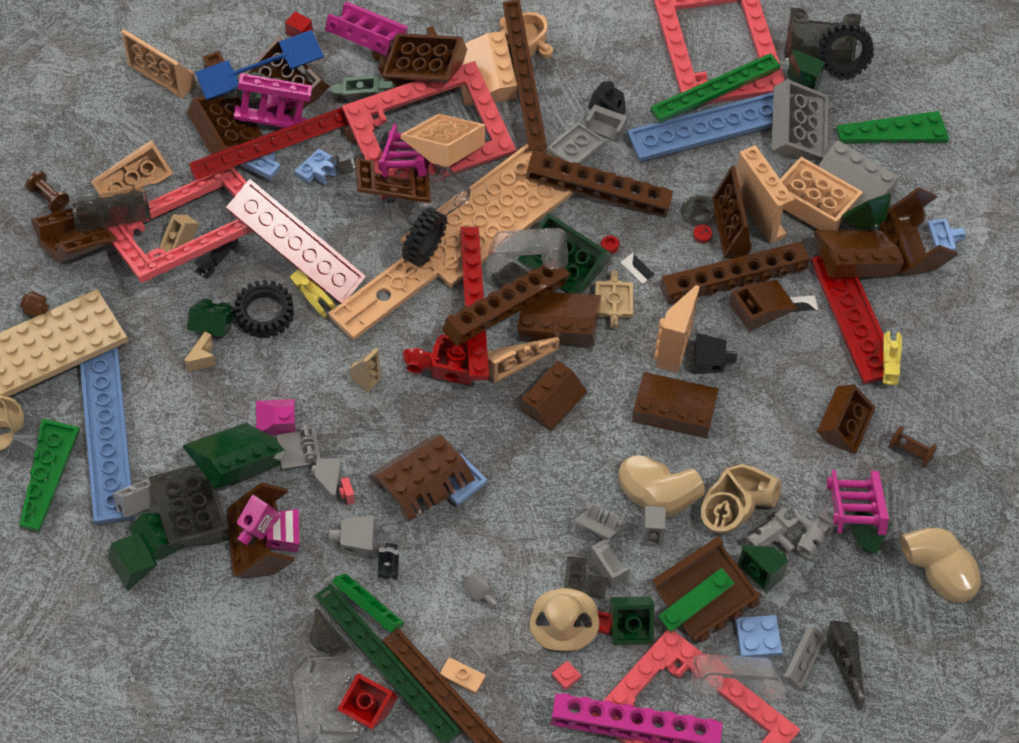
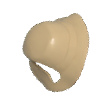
(10, 417)
(561, 610)

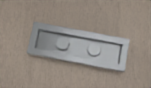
(804, 657)

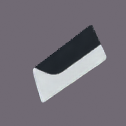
(637, 268)
(804, 303)

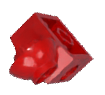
(445, 362)

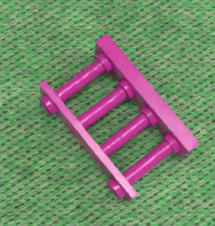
(364, 28)
(274, 87)
(390, 153)
(875, 495)

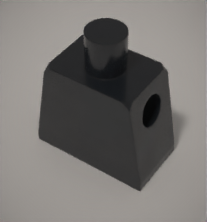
(608, 97)
(711, 355)

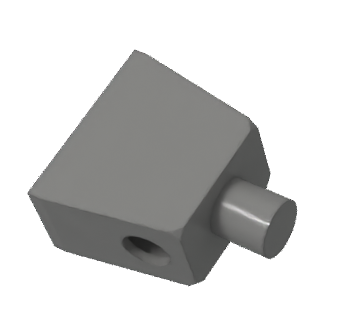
(355, 536)

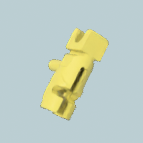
(311, 292)
(891, 358)

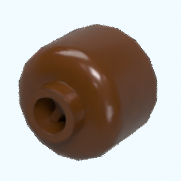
(34, 304)

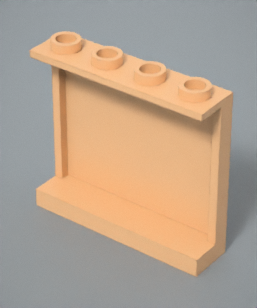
(762, 193)

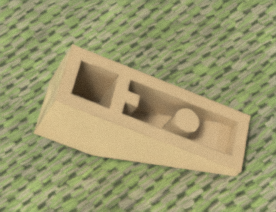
(366, 370)

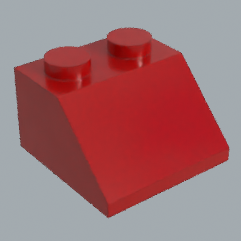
(367, 701)

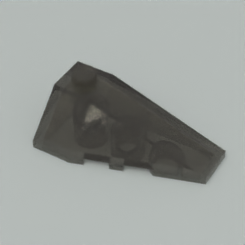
(844, 647)

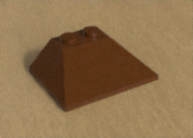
(410, 188)
(62, 242)

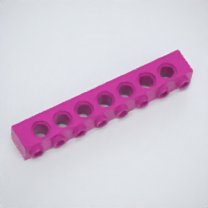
(626, 727)

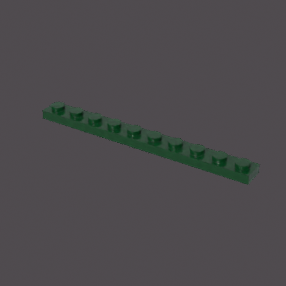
(387, 665)

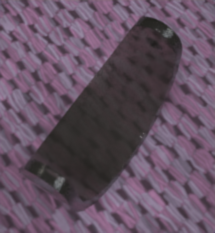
(346, 166)

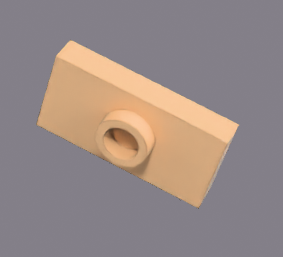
(462, 675)

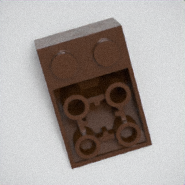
(760, 303)

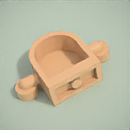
(536, 34)

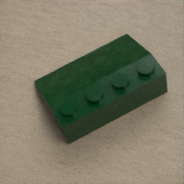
(584, 257)
(235, 454)

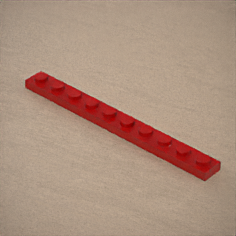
(267, 143)
(473, 291)

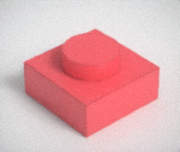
(346, 491)
(566, 675)

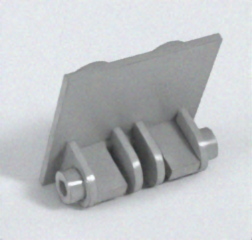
(300, 447)
(603, 527)

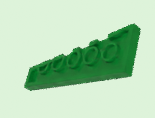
(910, 128)
(50, 460)

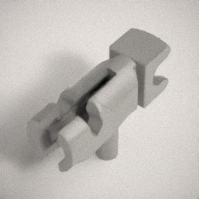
(774, 531)
(816, 533)

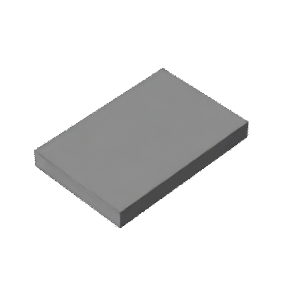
(576, 144)

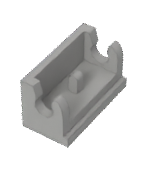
(134, 498)

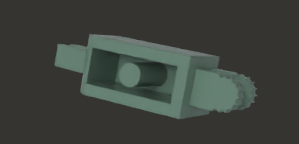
(360, 87)

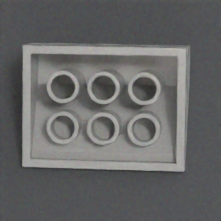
(799, 121)
(859, 172)

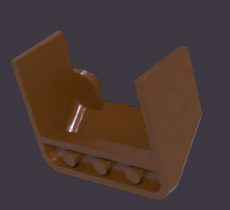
(902, 230)
(255, 557)

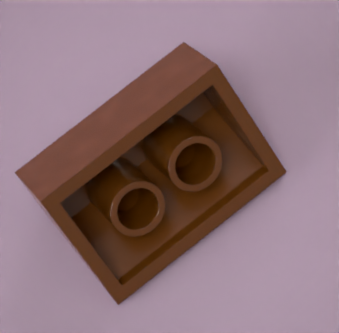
(553, 396)
(846, 418)

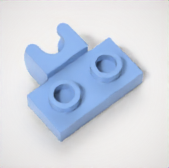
(317, 167)

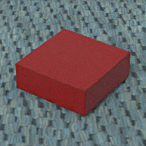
(604, 623)

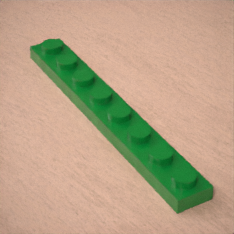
(714, 88)

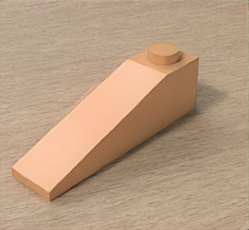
(136, 170)
(513, 358)

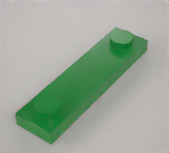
(696, 600)
(368, 602)

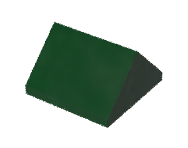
(131, 560)

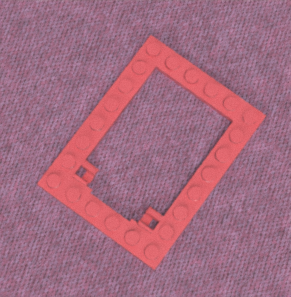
(680, 58)
(362, 124)
(146, 266)
(673, 648)

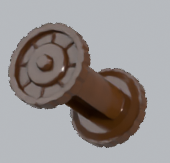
(38, 183)
(913, 446)

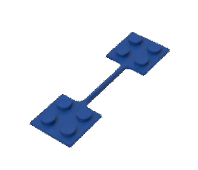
(222, 78)

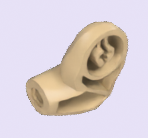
(652, 484)
(735, 495)
(946, 563)

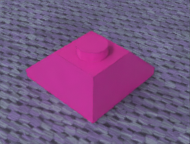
(276, 416)

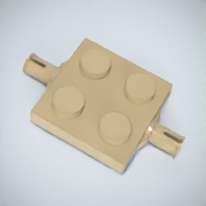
(615, 298)

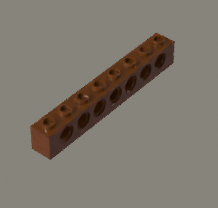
(604, 191)
(726, 270)
(503, 303)

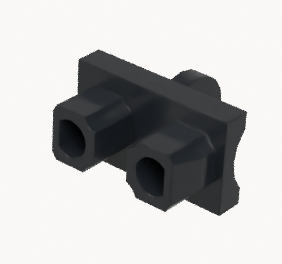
(389, 561)

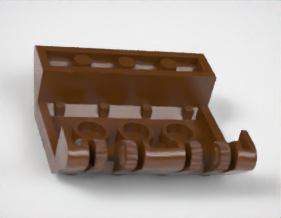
(424, 474)

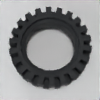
(841, 31)
(424, 237)
(265, 290)

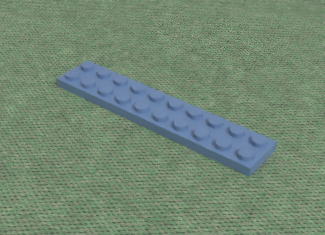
(702, 127)
(105, 434)

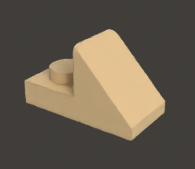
(200, 354)

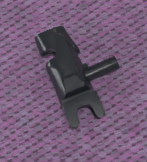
(207, 262)

